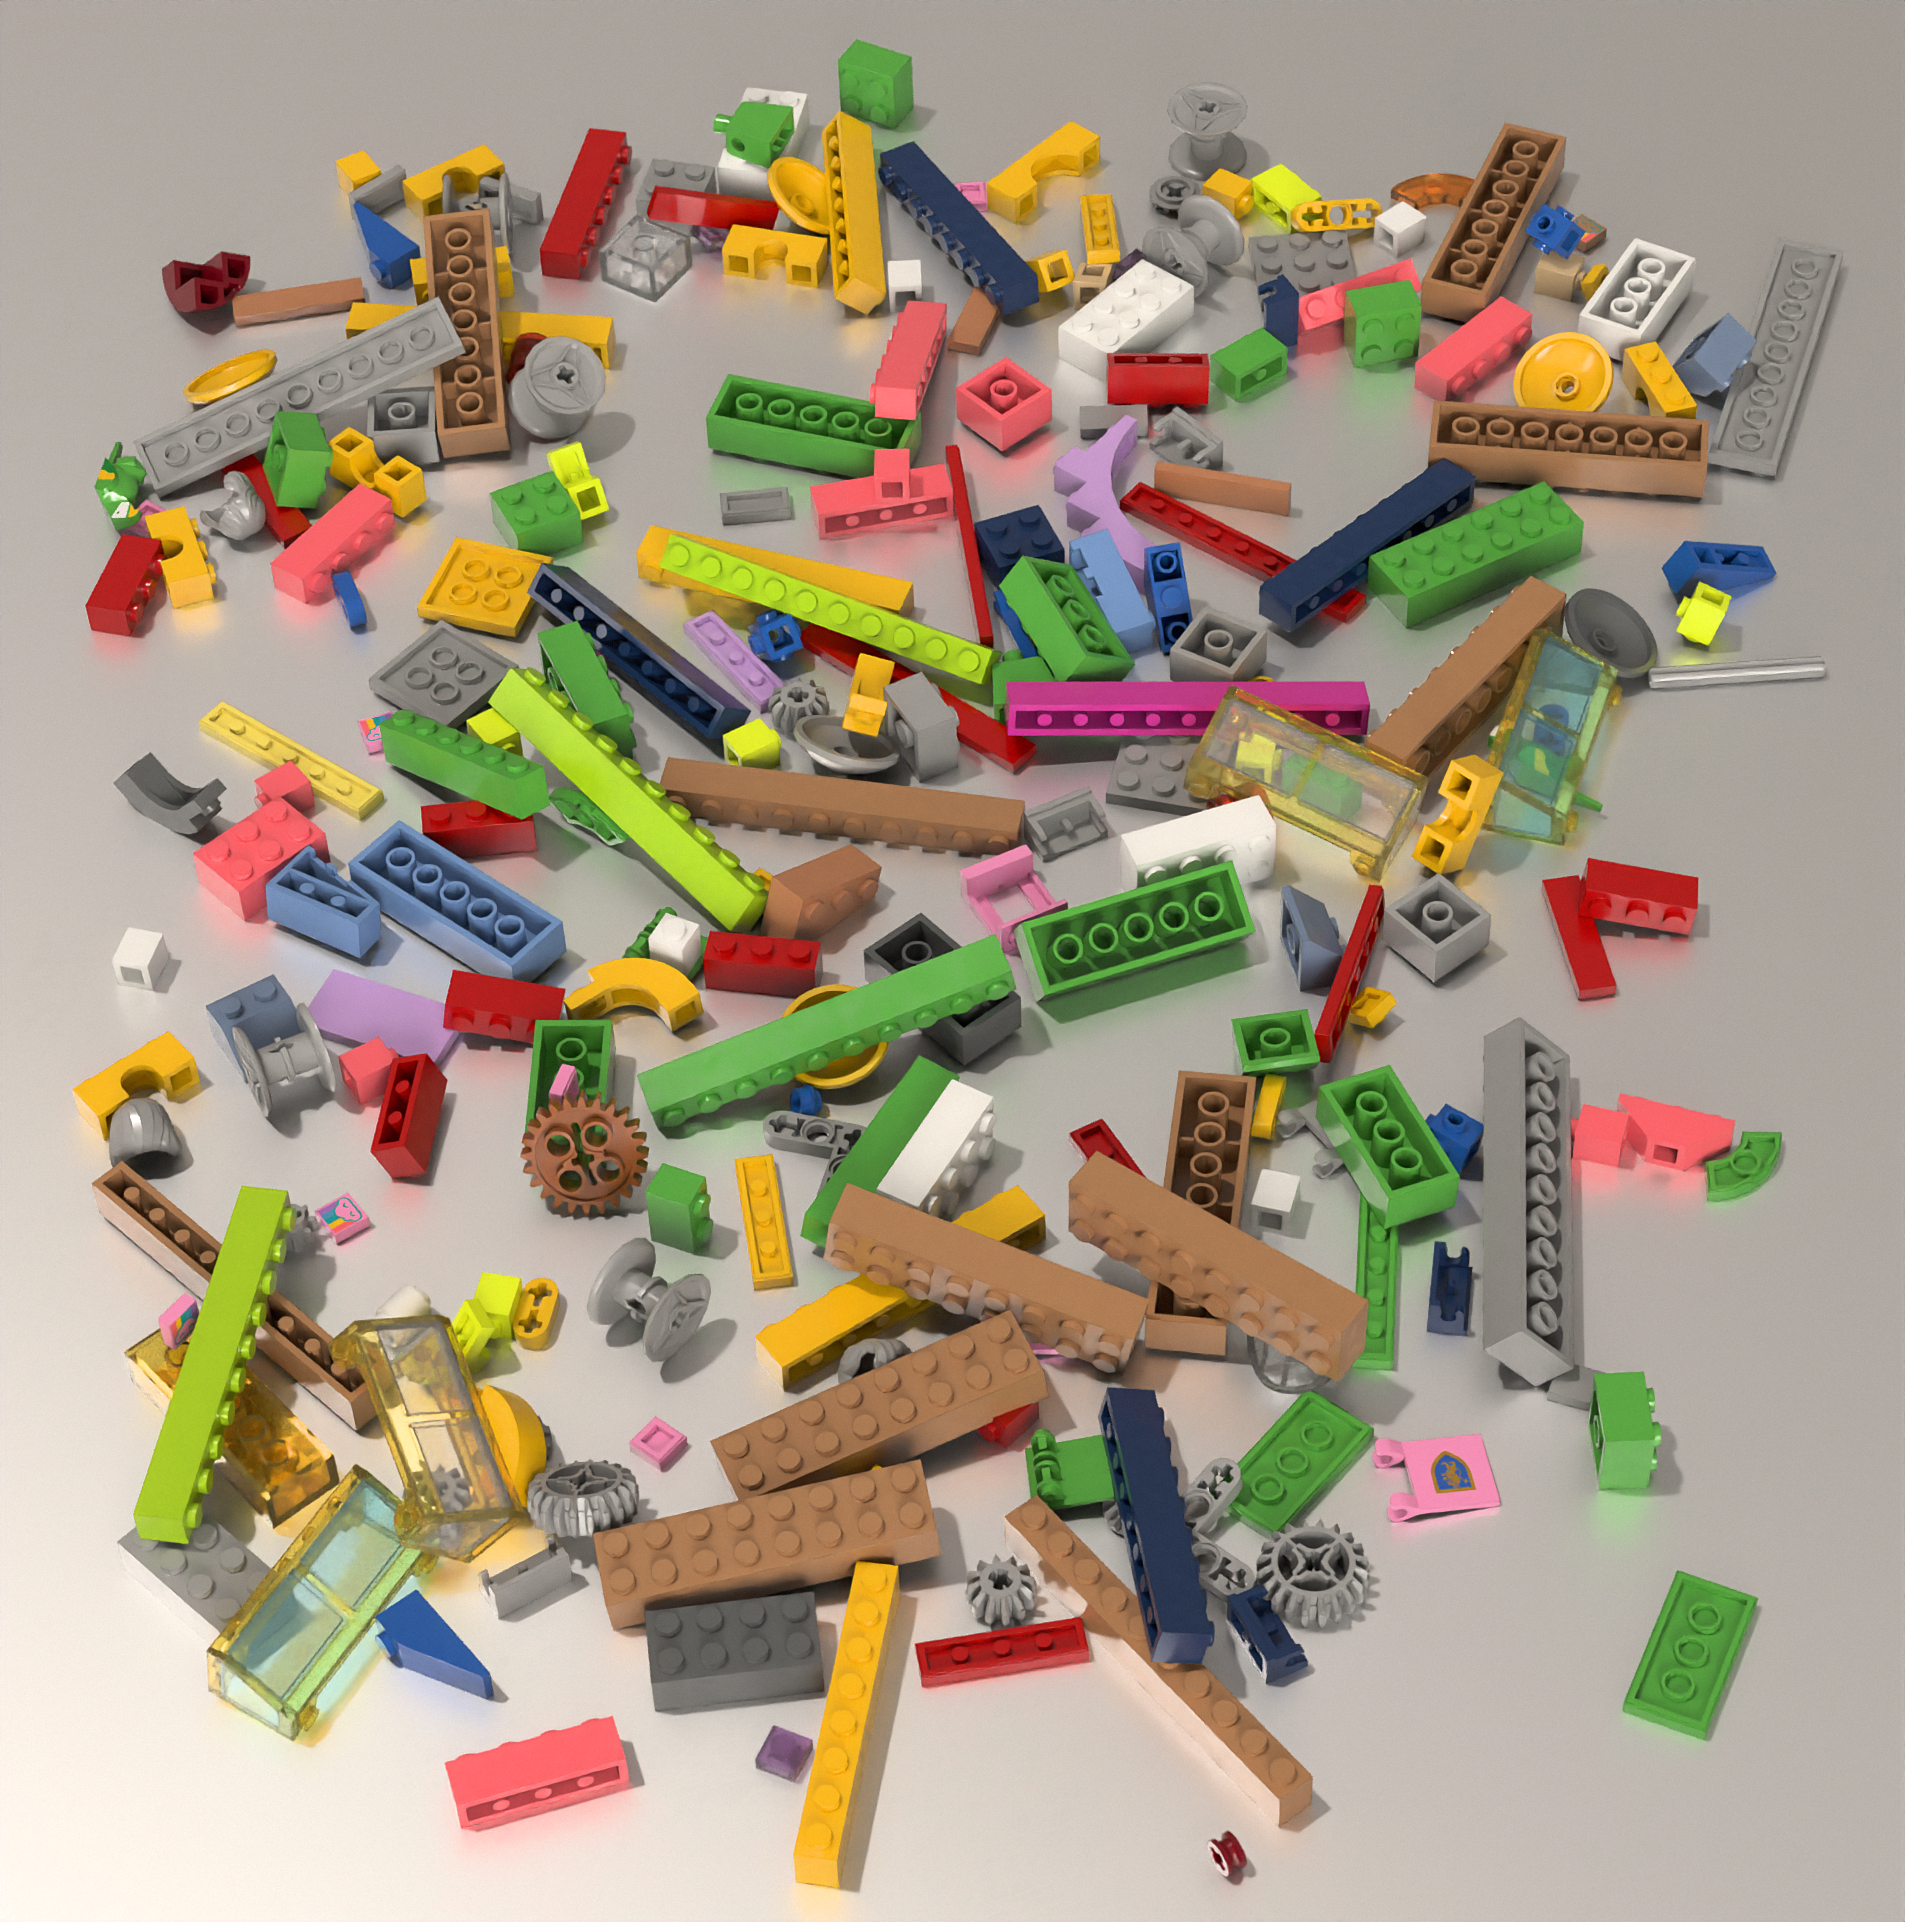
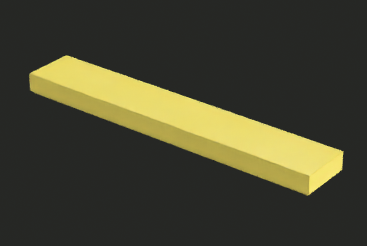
(274, 749)

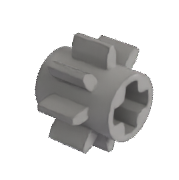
(302, 1233)

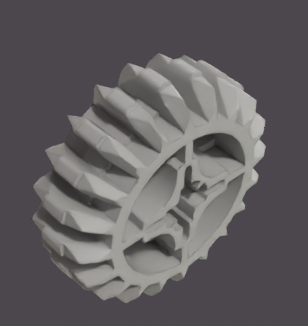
(582, 1498)
(1313, 1588)

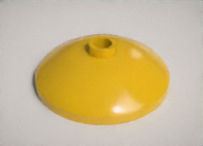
(800, 193)
(1560, 363)
(230, 377)
(847, 1069)

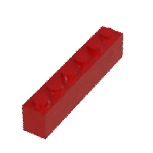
(585, 204)

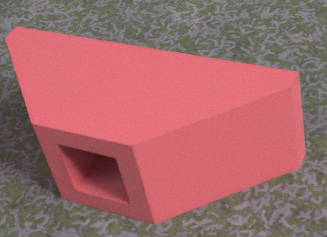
(1674, 1134)

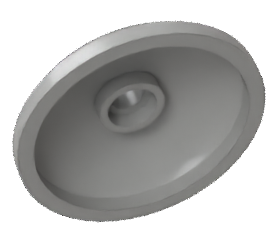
(844, 750)

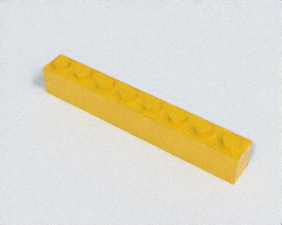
(853, 213)
(592, 331)
(875, 589)
(863, 1310)
(847, 1725)

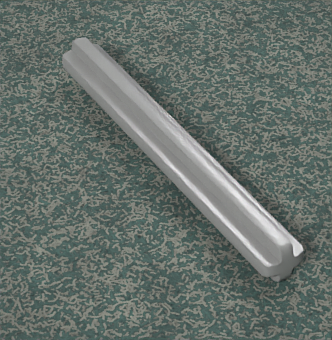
(1736, 672)

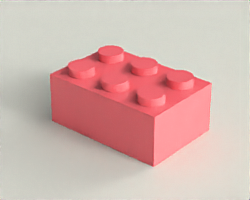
(255, 851)

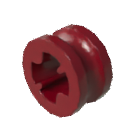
(1227, 1853)

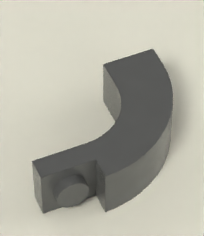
(167, 799)

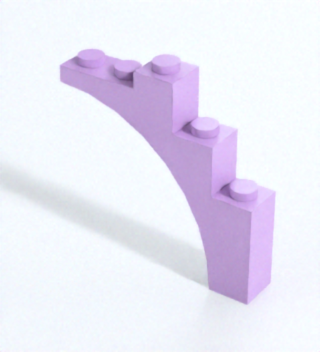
(1091, 504)

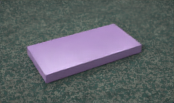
(360, 1010)

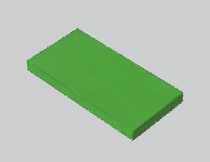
(1296, 1463)
(1690, 1655)

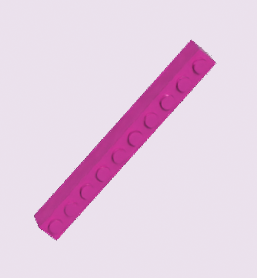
(1170, 706)

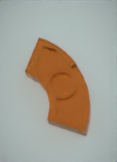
(1432, 189)

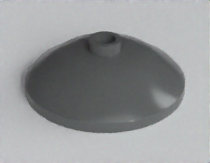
(1610, 631)

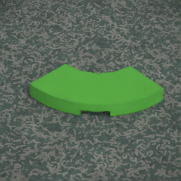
(581, 810)
(1745, 1167)

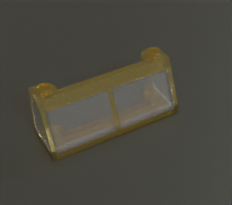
(1308, 779)
(436, 1432)

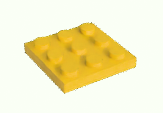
(482, 587)

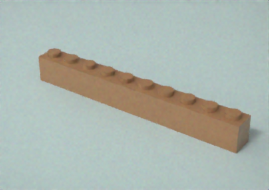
(845, 806)
(191, 1255)
(1183, 1690)

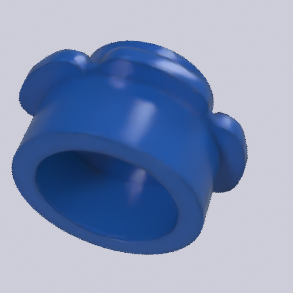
(805, 1100)

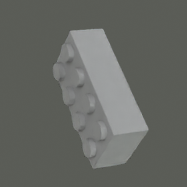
(199, 1579)

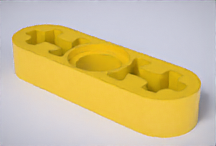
(1325, 223)

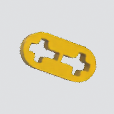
(1268, 1106)
(529, 1312)

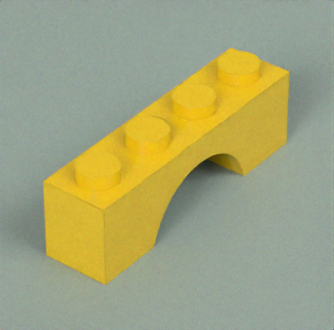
(1066, 152)

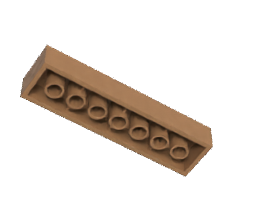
(1492, 223)
(472, 385)
(1572, 448)
(1469, 683)
(1210, 1170)
(1217, 1266)
(984, 1278)
(886, 1412)
(767, 1543)

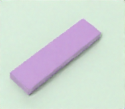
(733, 658)

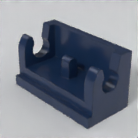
(1281, 310)
(1449, 1291)
(1264, 1635)

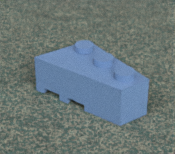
(1113, 589)
(323, 905)

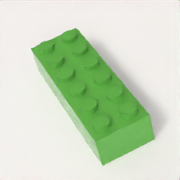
(805, 427)
(1475, 554)
(1133, 931)

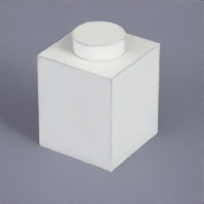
(1399, 229)
(904, 283)
(676, 943)
(140, 958)
(1275, 1202)

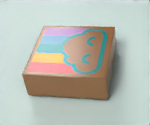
(1593, 232)

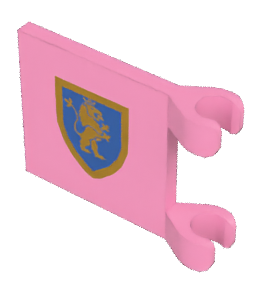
(1442, 1475)

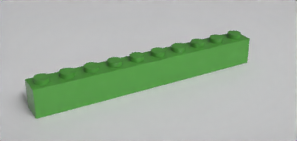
(827, 1032)

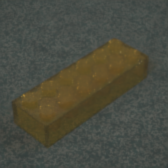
(266, 1448)

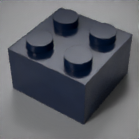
(1013, 535)

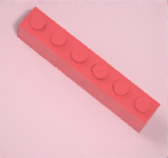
(909, 360)

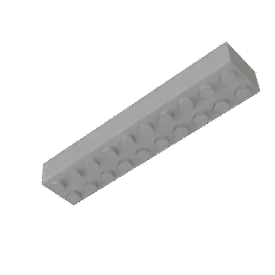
(1527, 1204)

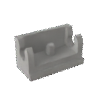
(1187, 442)
(1064, 824)
(526, 1580)

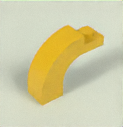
(866, 697)
(636, 983)
(517, 1435)

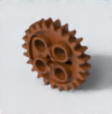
(618, 1145)

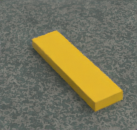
(1099, 229)
(763, 1222)

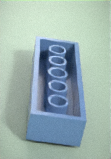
(458, 906)

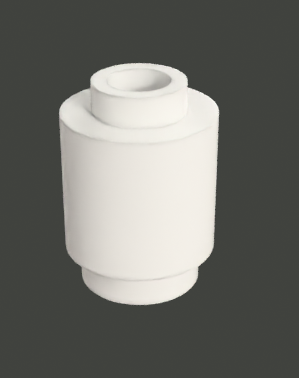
(405, 1303)

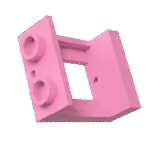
(1001, 874)

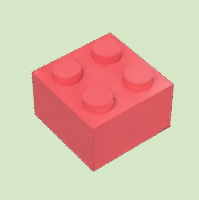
(1004, 404)

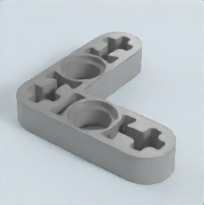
(834, 1148)
(1225, 1493)

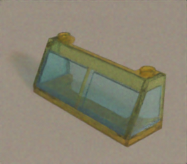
(1548, 738)
(314, 1607)

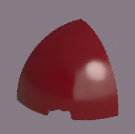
(205, 286)

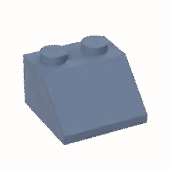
(1714, 356)
(1309, 939)
(259, 1010)

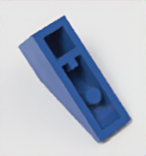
(385, 247)
(1716, 565)
(429, 1646)

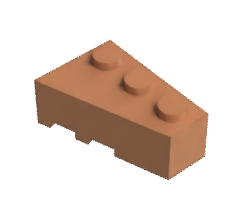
(819, 894)

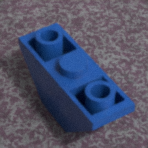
(1167, 593)

